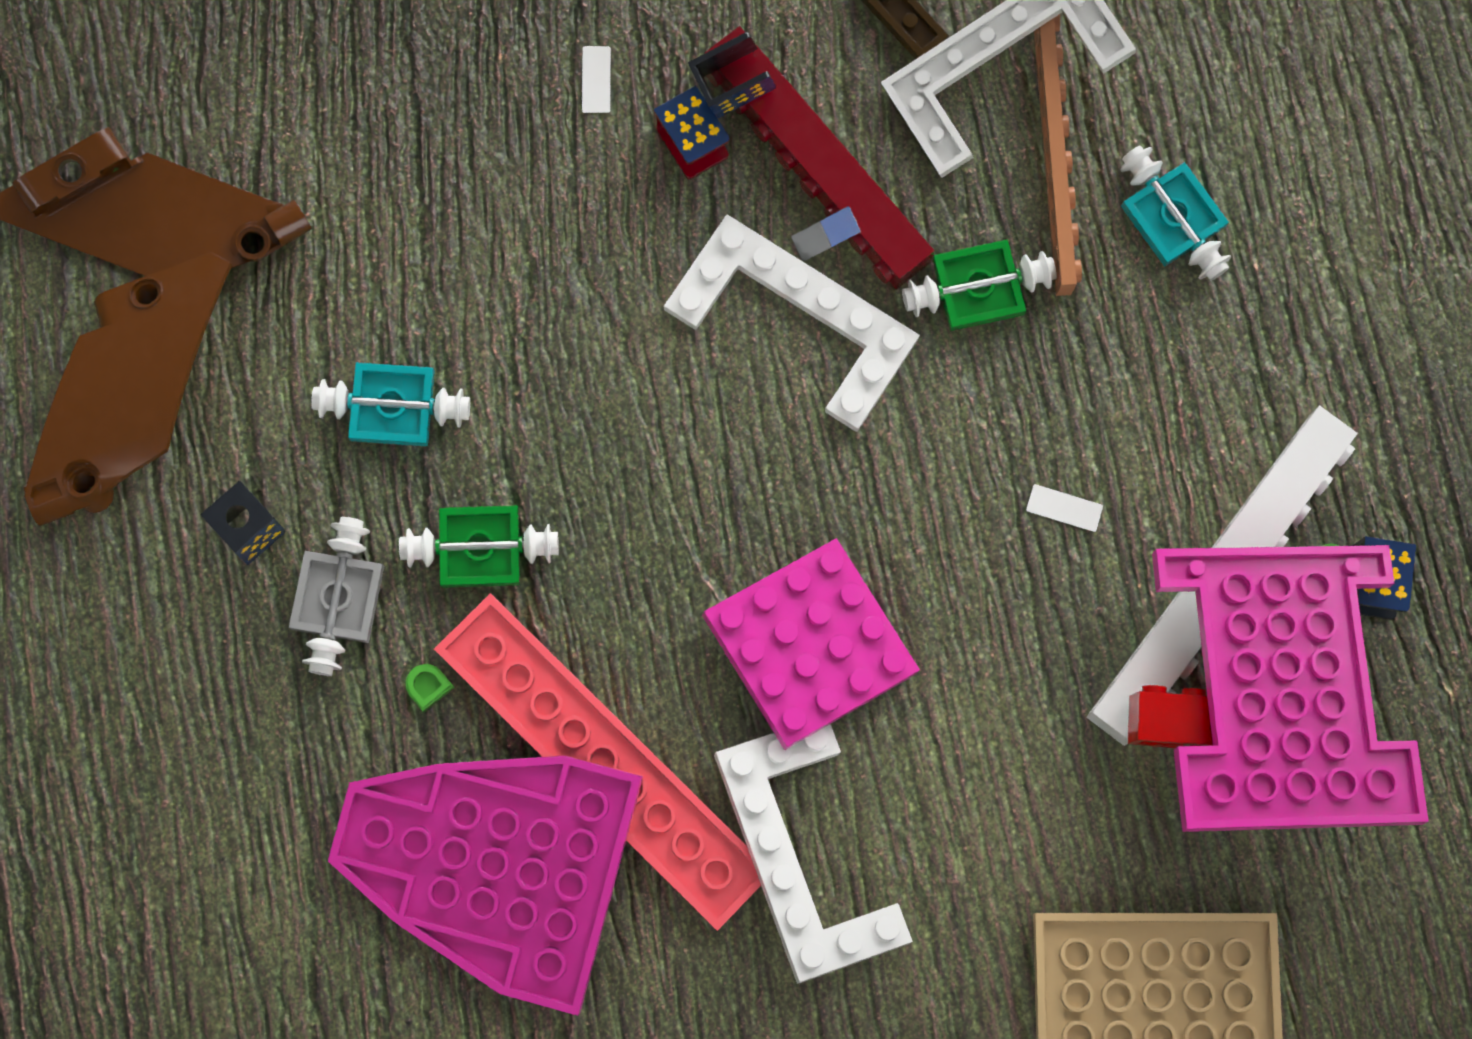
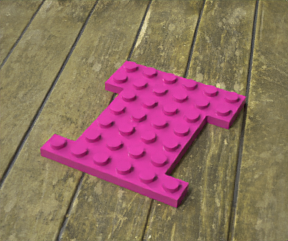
(1288, 693)

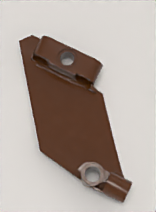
(145, 211)
(123, 388)

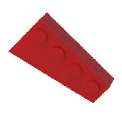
(1169, 718)

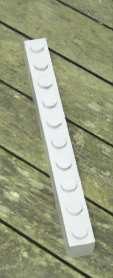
(1260, 522)

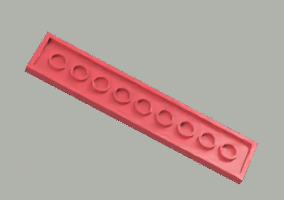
(565, 719)

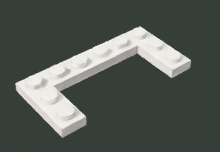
(918, 82)
(742, 249)
(807, 945)

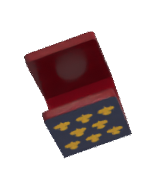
(691, 132)

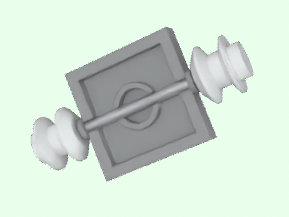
(336, 596)

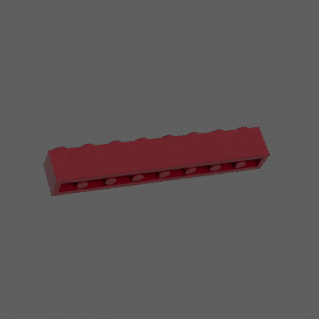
(827, 169)

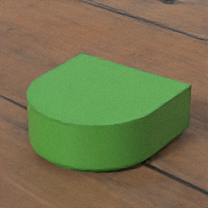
(427, 685)

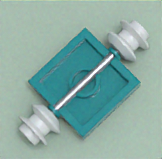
(1174, 213)
(391, 404)

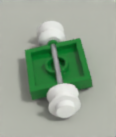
(979, 284)
(479, 546)

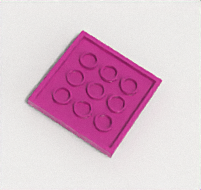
(810, 643)

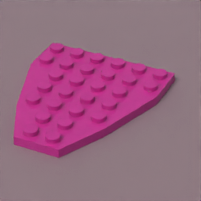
(495, 864)

